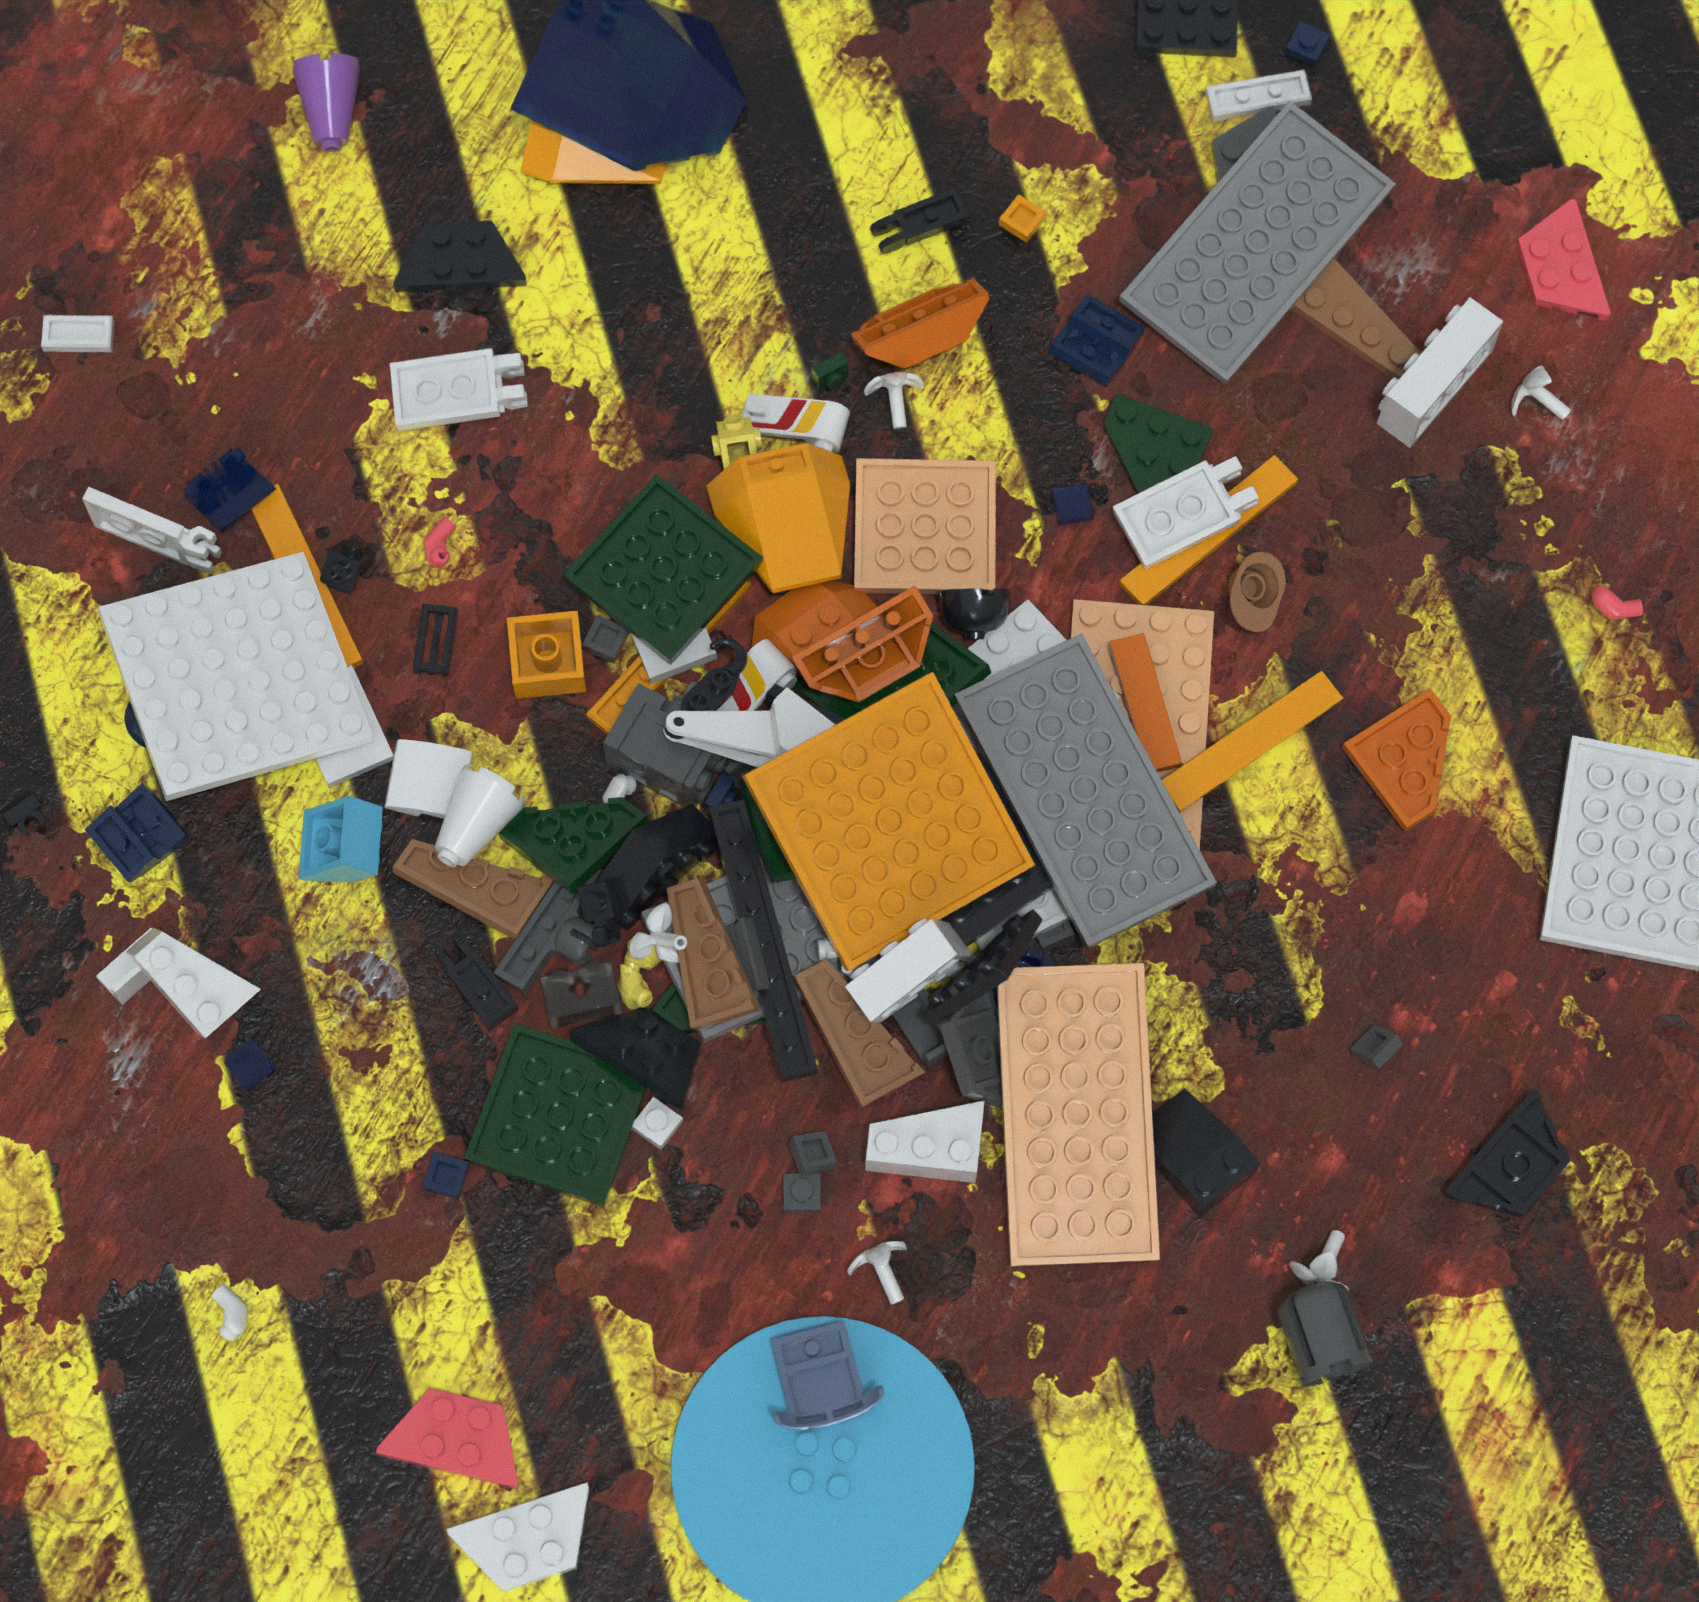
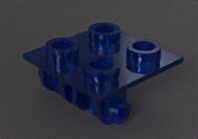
(228, 490)

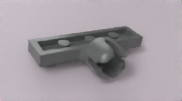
(550, 931)

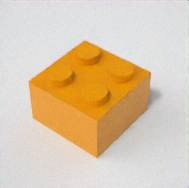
(546, 654)

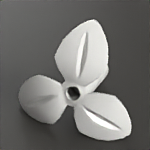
(894, 384)
(1533, 385)
(666, 943)
(880, 1257)
(1324, 1266)

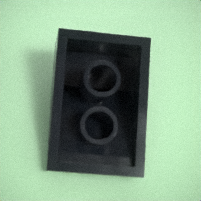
(1199, 1153)

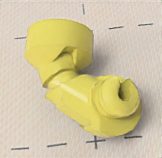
(631, 986)

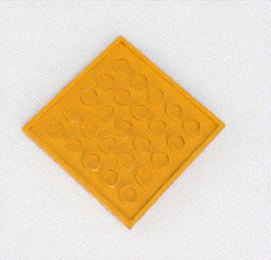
(888, 820)

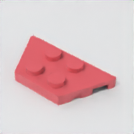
(1562, 265)
(455, 1437)

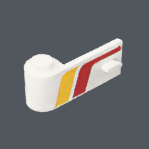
(813, 420)
(763, 670)

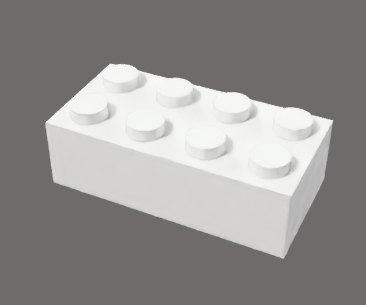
(1439, 371)

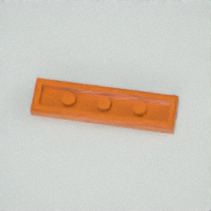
(1145, 700)

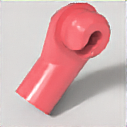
(435, 543)
(1613, 607)

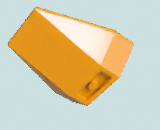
(566, 161)
(788, 510)

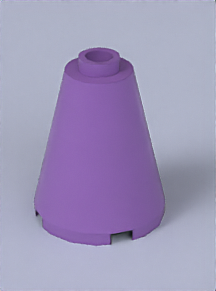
(328, 96)

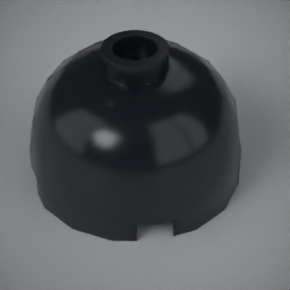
(974, 610)

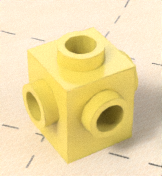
(735, 439)

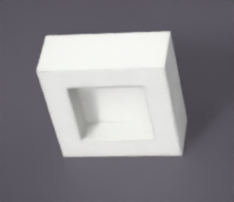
(657, 1123)

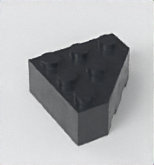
(656, 859)

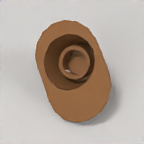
(1257, 591)

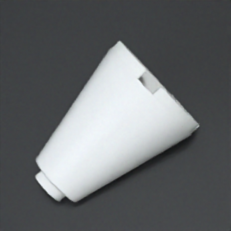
(475, 815)

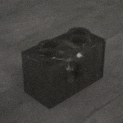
(600, 996)

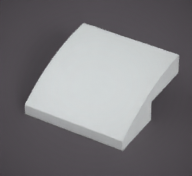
(424, 777)

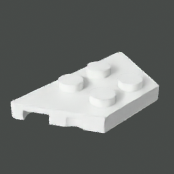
(527, 1539)

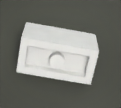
(123, 976)

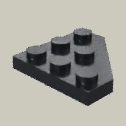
(984, 968)

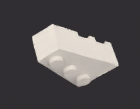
(906, 968)
(191, 982)
(928, 1144)

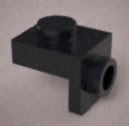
(345, 563)

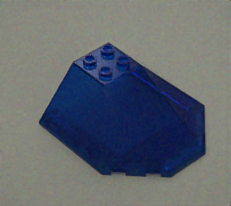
(633, 81)

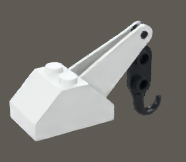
(741, 735)

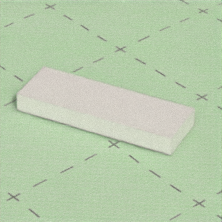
(1257, 94)

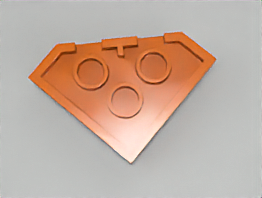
(1405, 757)

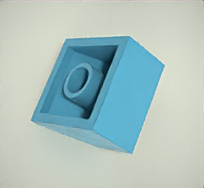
(341, 841)

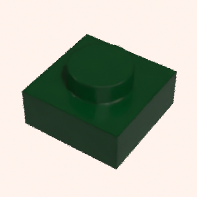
(830, 372)

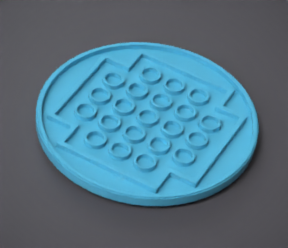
(829, 1508)

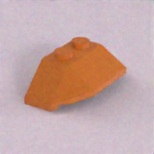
(923, 324)
(809, 615)
(869, 650)

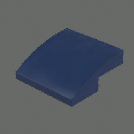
(1097, 340)
(137, 833)

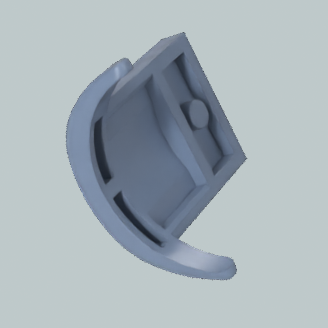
(820, 1379)

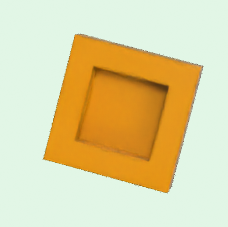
(1022, 218)

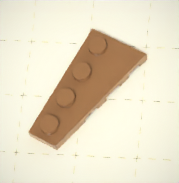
(1354, 320)
(484, 891)
(709, 965)
(863, 1049)

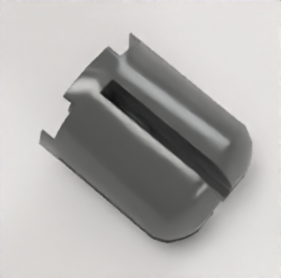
(1323, 1333)

